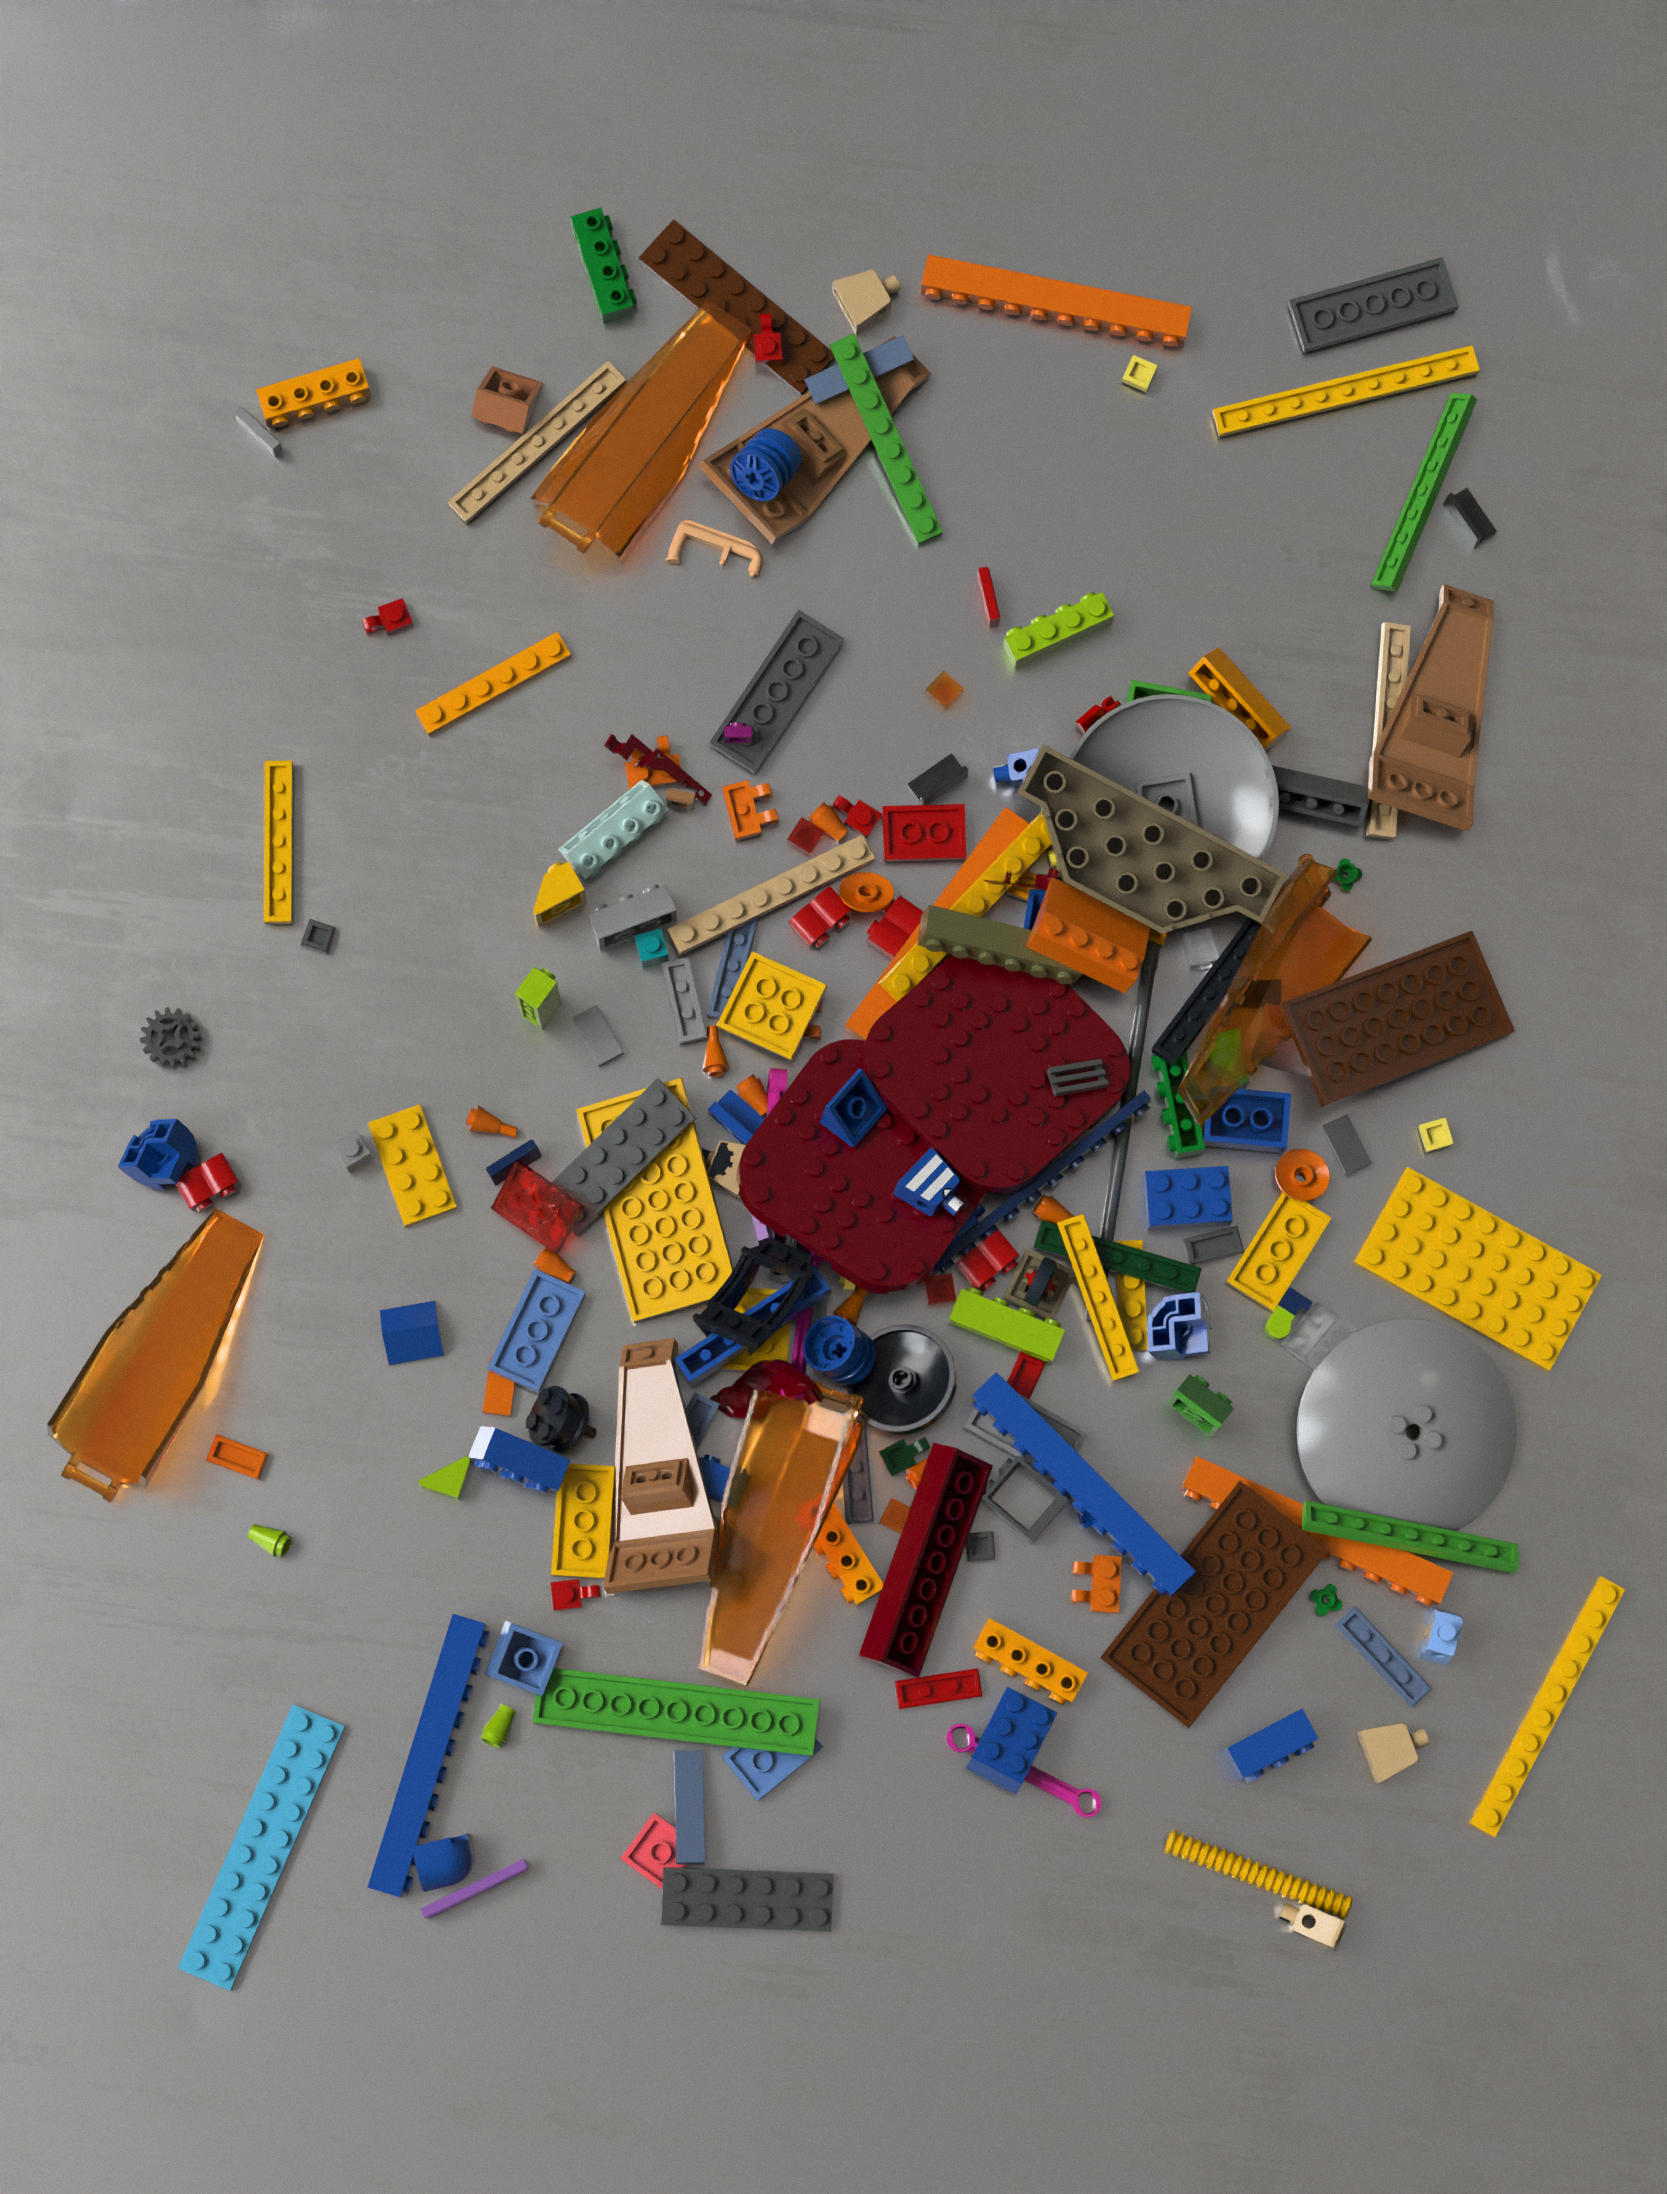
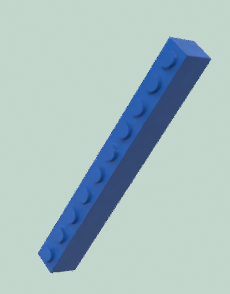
(1084, 1485)
(427, 1755)

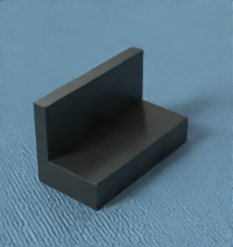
(1469, 517)
(937, 780)

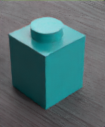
(651, 948)

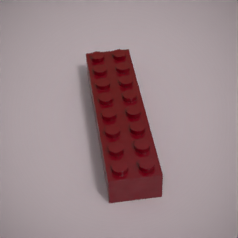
(926, 1560)

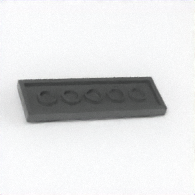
(1373, 304)
(779, 689)
(624, 1151)
(747, 1899)

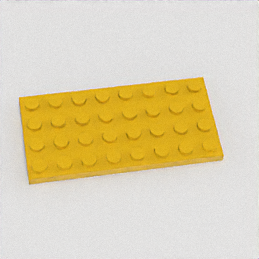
(665, 1221)
(1477, 1269)

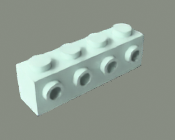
(613, 829)

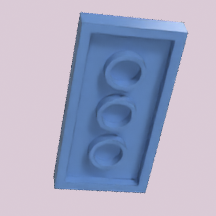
(536, 1330)

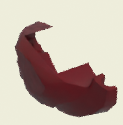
(770, 1377)

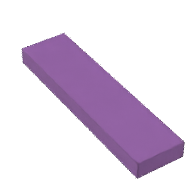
(474, 1889)

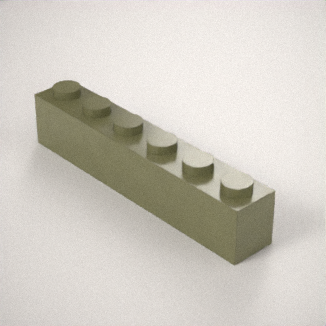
(988, 943)

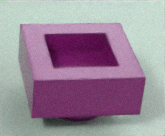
(738, 733)

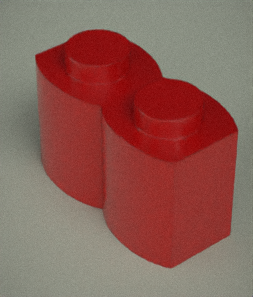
(820, 918)
(895, 927)
(207, 1182)
(987, 1261)

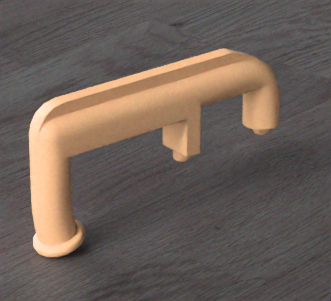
(715, 539)

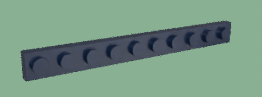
(1050, 1176)

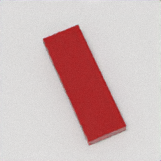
(938, 1688)

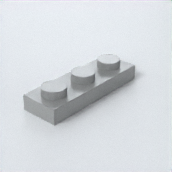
(684, 1000)

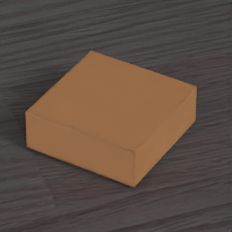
(680, 799)

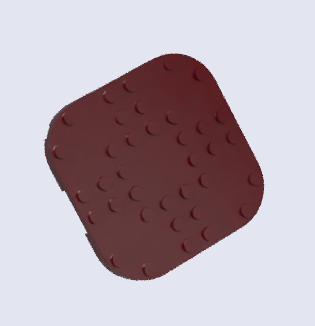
(971, 1065)
(842, 1196)

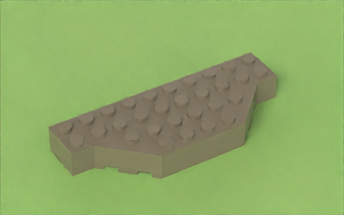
(1141, 853)

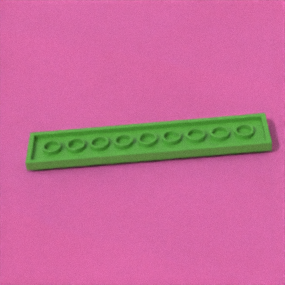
(678, 1712)

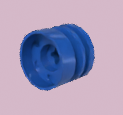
(766, 464)
(839, 1350)

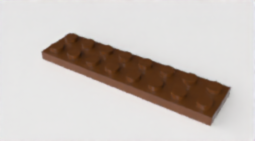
(703, 276)

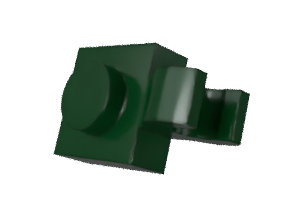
(900, 1456)

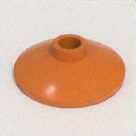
(866, 891)
(1310, 1167)

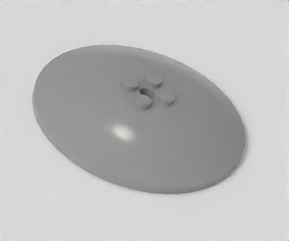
(1196, 758)
(1367, 1397)

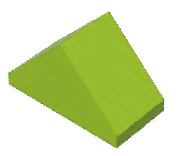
(448, 1480)

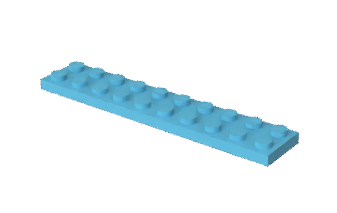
(261, 1847)

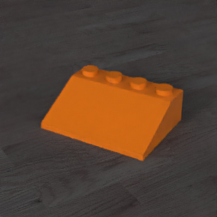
(1089, 936)

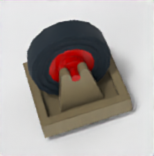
(1039, 1284)

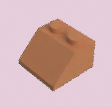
(506, 400)

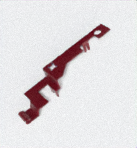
(649, 760)
(1042, 880)

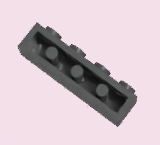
(1321, 796)

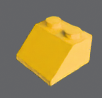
(558, 893)

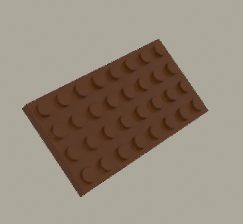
(1396, 1018)
(1246, 1573)

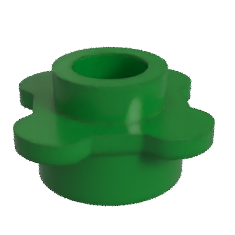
(1353, 874)
(1318, 1598)

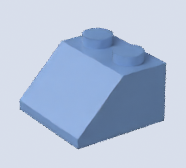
(523, 1658)

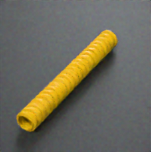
(1258, 1874)

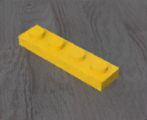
(1132, 1305)

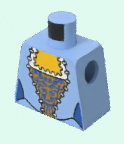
(1441, 1636)

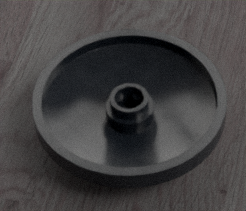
(909, 1380)

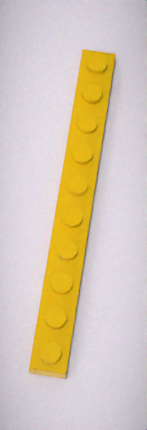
(1345, 391)
(973, 901)
(1546, 1706)

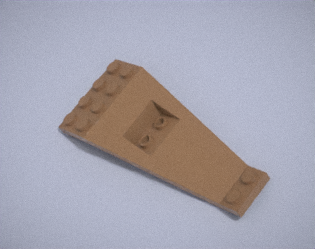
(829, 441)
(1433, 733)
(660, 1498)

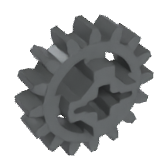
(163, 1046)

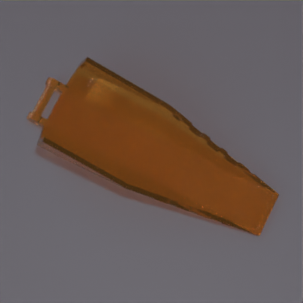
(643, 438)
(1291, 955)
(154, 1360)
(770, 1518)

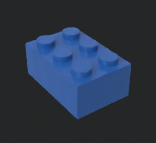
(1250, 1122)
(1187, 1198)
(518, 1460)
(1011, 1740)
(1271, 1746)

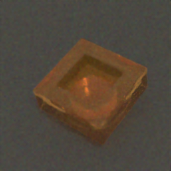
(944, 690)
(895, 1516)

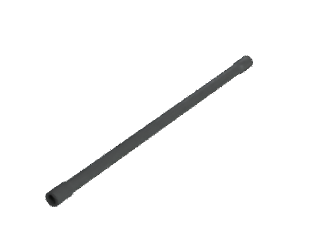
(1120, 1150)

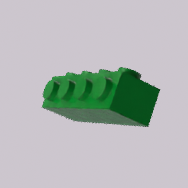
(602, 265)
(1186, 1135)

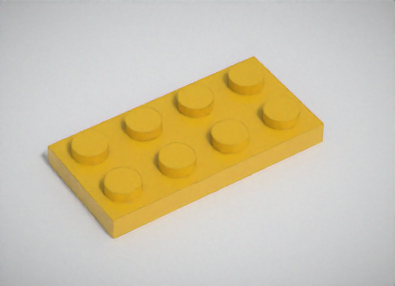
(412, 1165)
(1278, 1251)
(583, 1521)

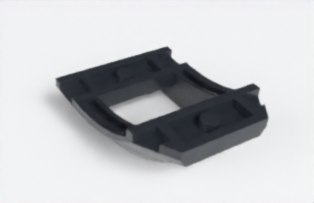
(742, 1329)

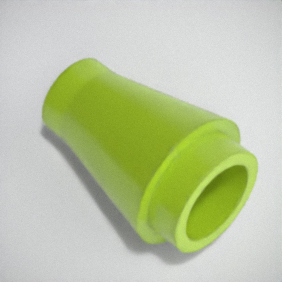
(270, 1539)
(498, 1727)

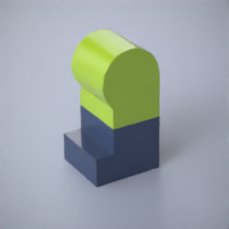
(1280, 1321)

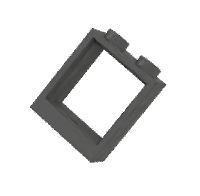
(1048, 1515)

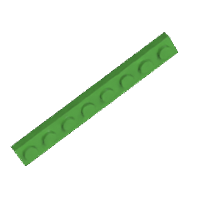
(885, 438)
(1424, 492)
(1410, 1536)

